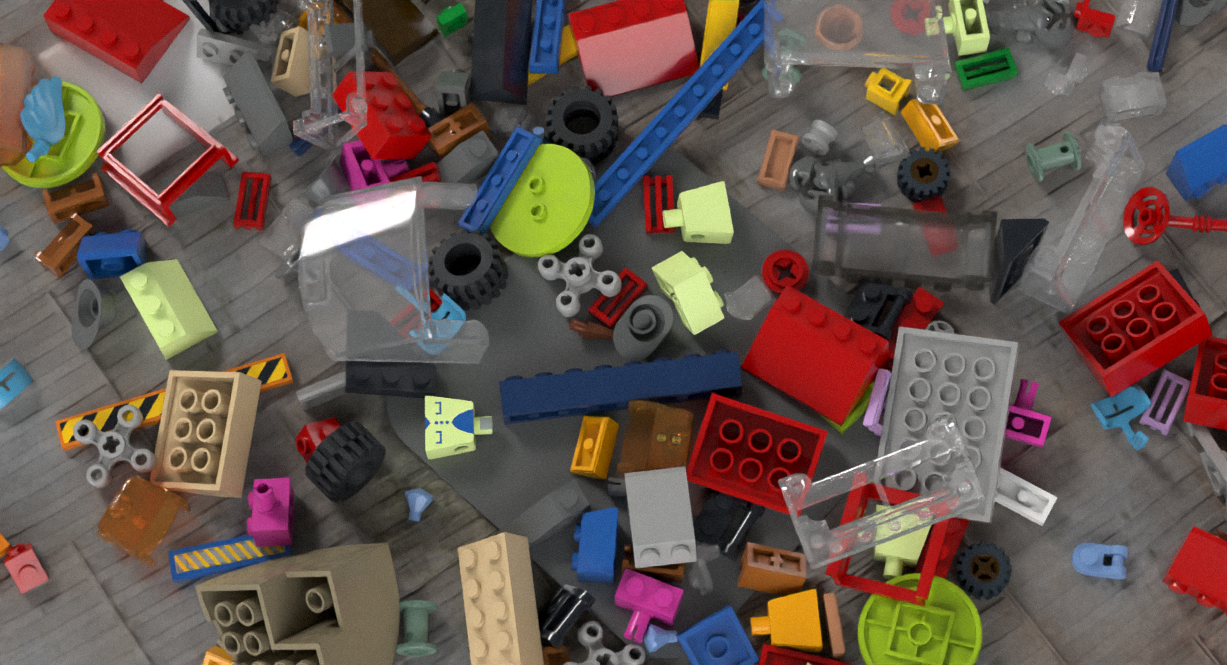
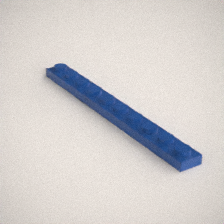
(678, 114)

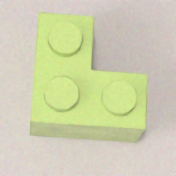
(690, 291)

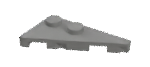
(1213, 460)

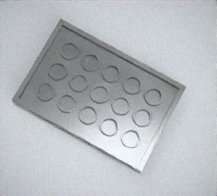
(942, 377)

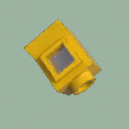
(887, 89)

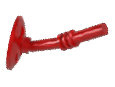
(1158, 220)

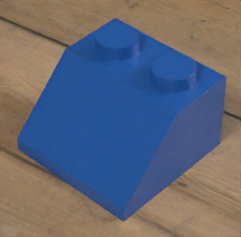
(1200, 165)
(112, 254)
(597, 546)

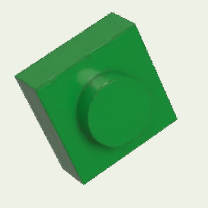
(452, 19)

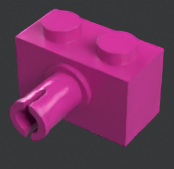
(363, 171)
(1024, 423)
(271, 512)
(647, 601)

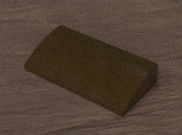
(396, 25)

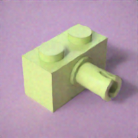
(968, 26)

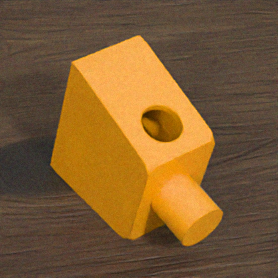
(791, 622)

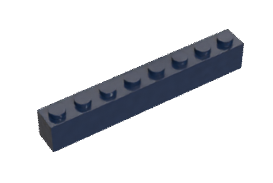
(613, 387)

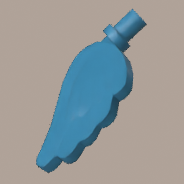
(44, 116)

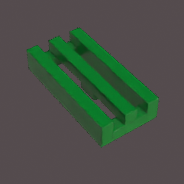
(987, 79)

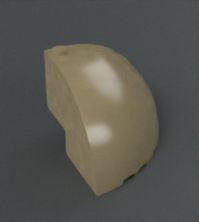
(308, 608)

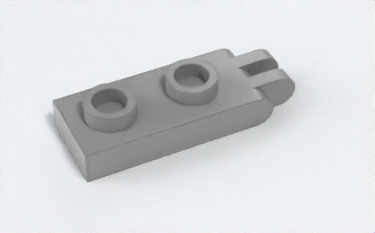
(228, 49)

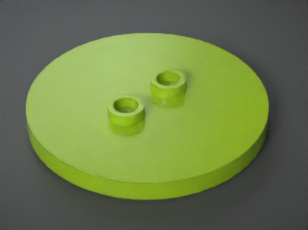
(76, 149)
(546, 203)
(909, 634)

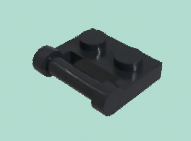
(870, 303)
(716, 518)
(562, 613)

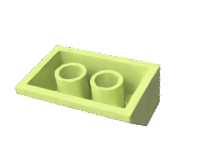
(169, 306)

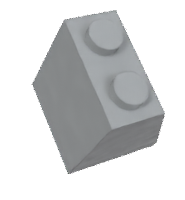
(660, 517)

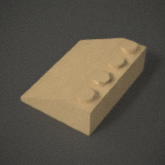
(206, 432)

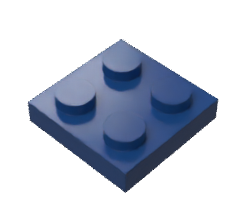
(717, 641)

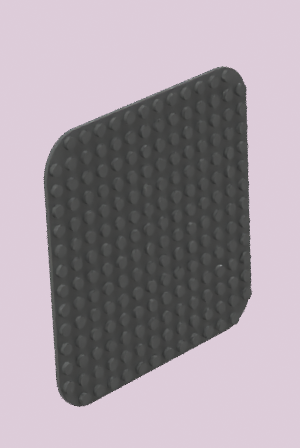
(532, 337)

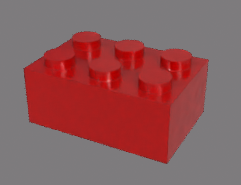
(393, 124)

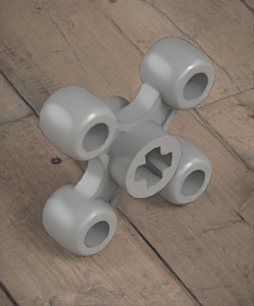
(580, 265)
(105, 440)
(598, 652)

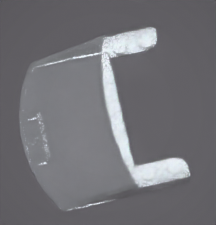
(857, 35)
(370, 281)

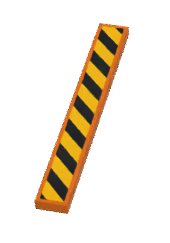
(271, 371)

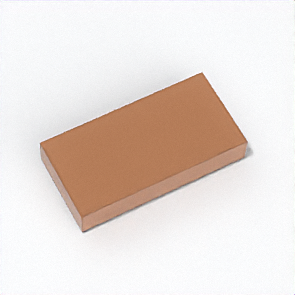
(778, 160)
(833, 626)

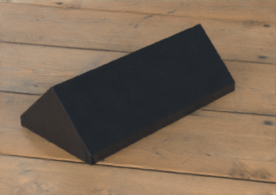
(501, 51)
(1012, 250)

